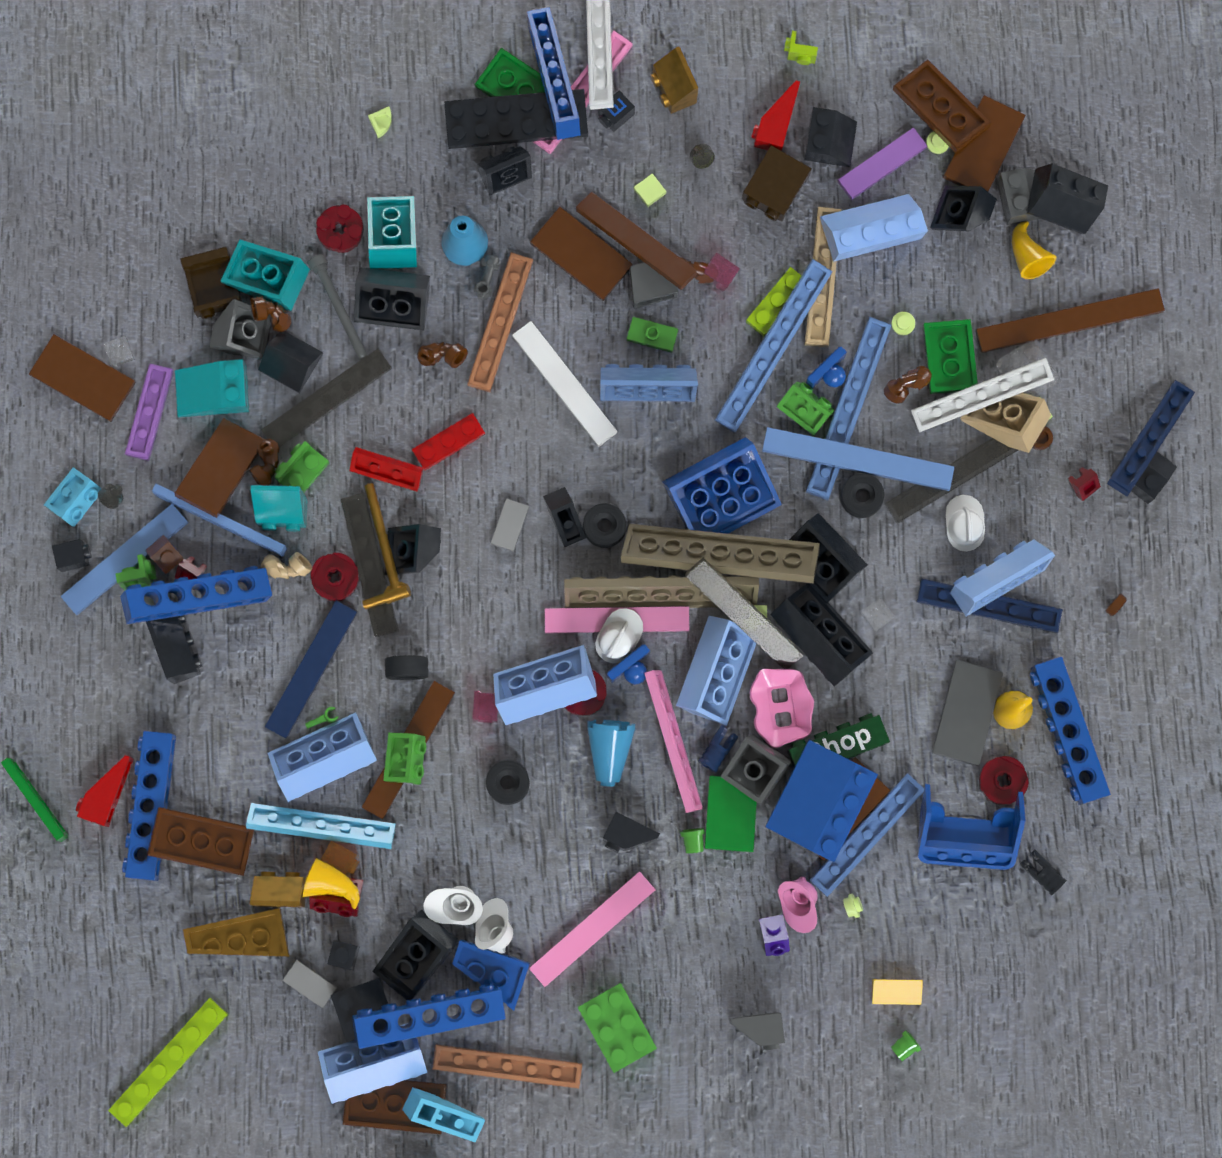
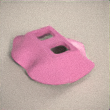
(799, 705)

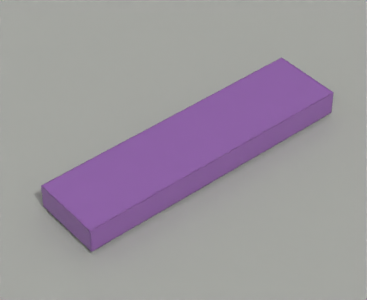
(882, 163)
(149, 412)

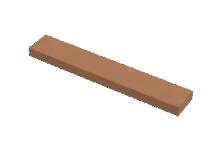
(500, 322)
(507, 1066)

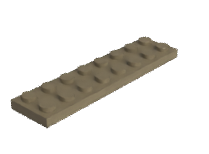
(725, 552)
(647, 592)

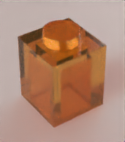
(341, 858)

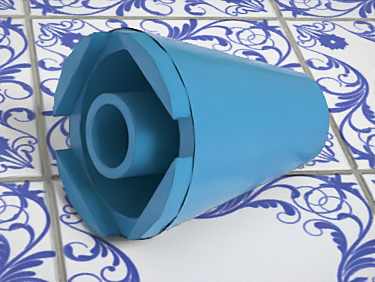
(464, 241)
(609, 748)

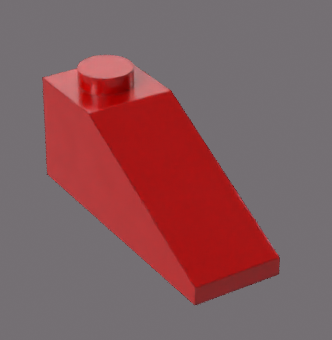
(776, 120)
(102, 798)

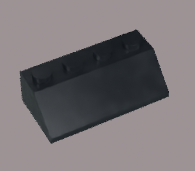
(821, 634)

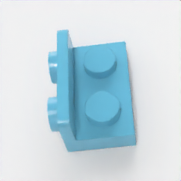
(73, 497)

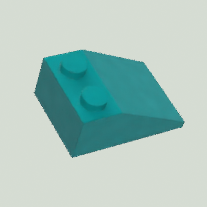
(391, 232)
(266, 273)
(212, 389)
(279, 507)

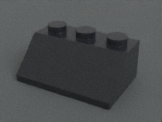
(1066, 198)
(391, 298)
(836, 559)
(174, 648)

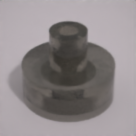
(702, 156)
(111, 495)

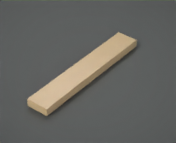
(821, 311)

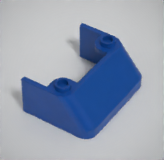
(968, 840)

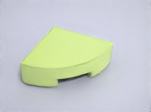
(381, 121)

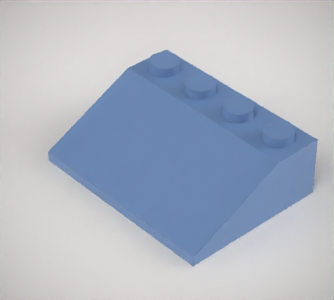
(648, 383)

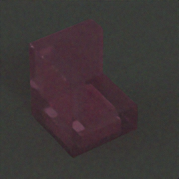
(721, 271)
(484, 708)

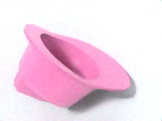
(798, 904)

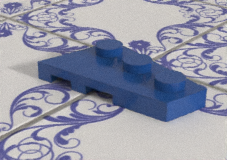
(492, 968)

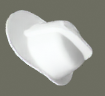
(965, 523)
(619, 635)
(453, 906)
(493, 927)

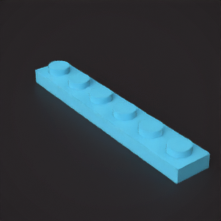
(320, 826)

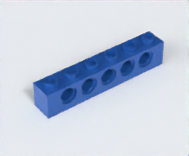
(553, 73)
(138, 611)
(1073, 717)
(165, 745)
(491, 1011)

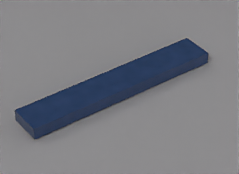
(1150, 438)
(1001, 609)
(311, 669)

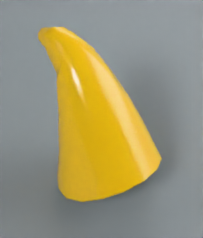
(1030, 256)
(1013, 709)
(325, 879)

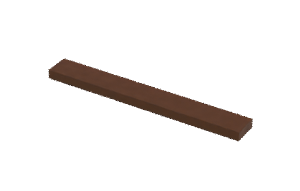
(1070, 320)

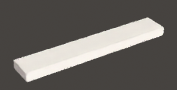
(599, 54)
(564, 383)
(982, 395)

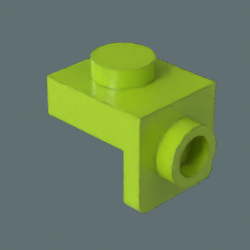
(801, 53)

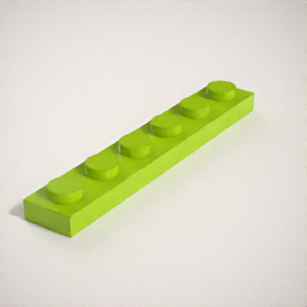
(168, 1062)

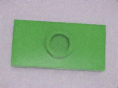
(652, 334)

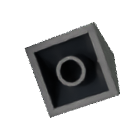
(289, 360)

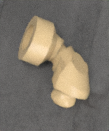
(297, 566)

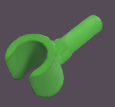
(323, 718)

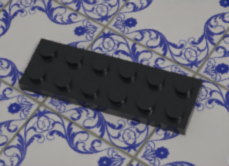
(505, 120)

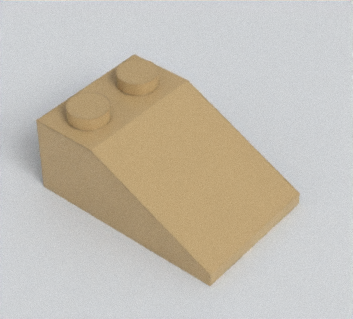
(1012, 421)

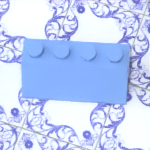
(873, 227)
(1001, 576)
(717, 671)
(544, 685)
(321, 757)
(359, 1071)

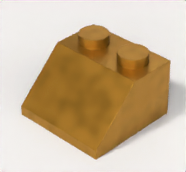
(675, 81)
(278, 891)

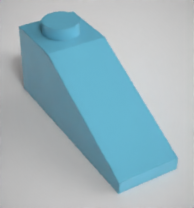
(442, 1115)

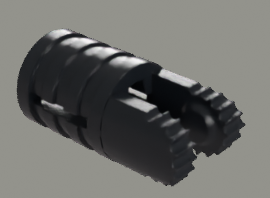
(1048, 876)

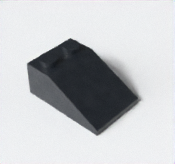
(505, 169)
(415, 955)

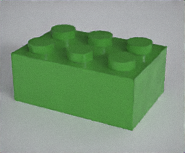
(617, 1027)

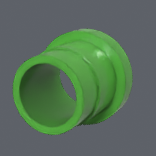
(693, 840)
(905, 1046)

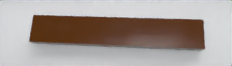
(636, 240)
(422, 724)

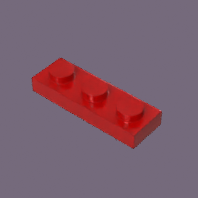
(448, 441)
(386, 469)

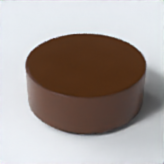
(1044, 439)
(1116, 605)

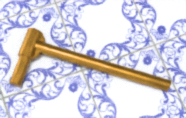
(396, 589)

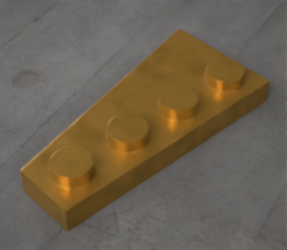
(246, 935)

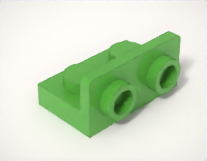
(806, 407)
(302, 467)
(133, 576)
(404, 758)

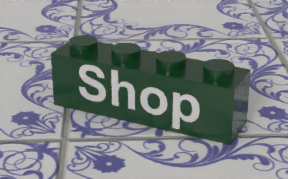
(848, 739)

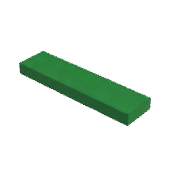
(34, 799)

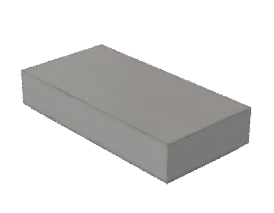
(509, 525)
(309, 984)

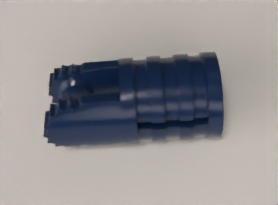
(715, 753)

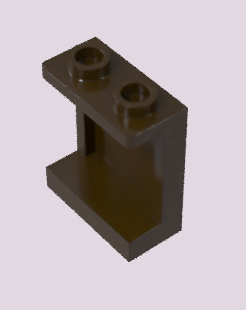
(775, 184)
(204, 282)

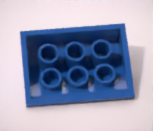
(723, 490)
(821, 800)

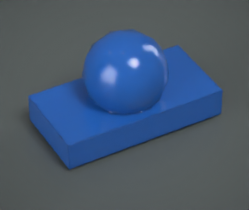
(829, 370)
(631, 667)

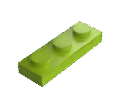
(771, 305)

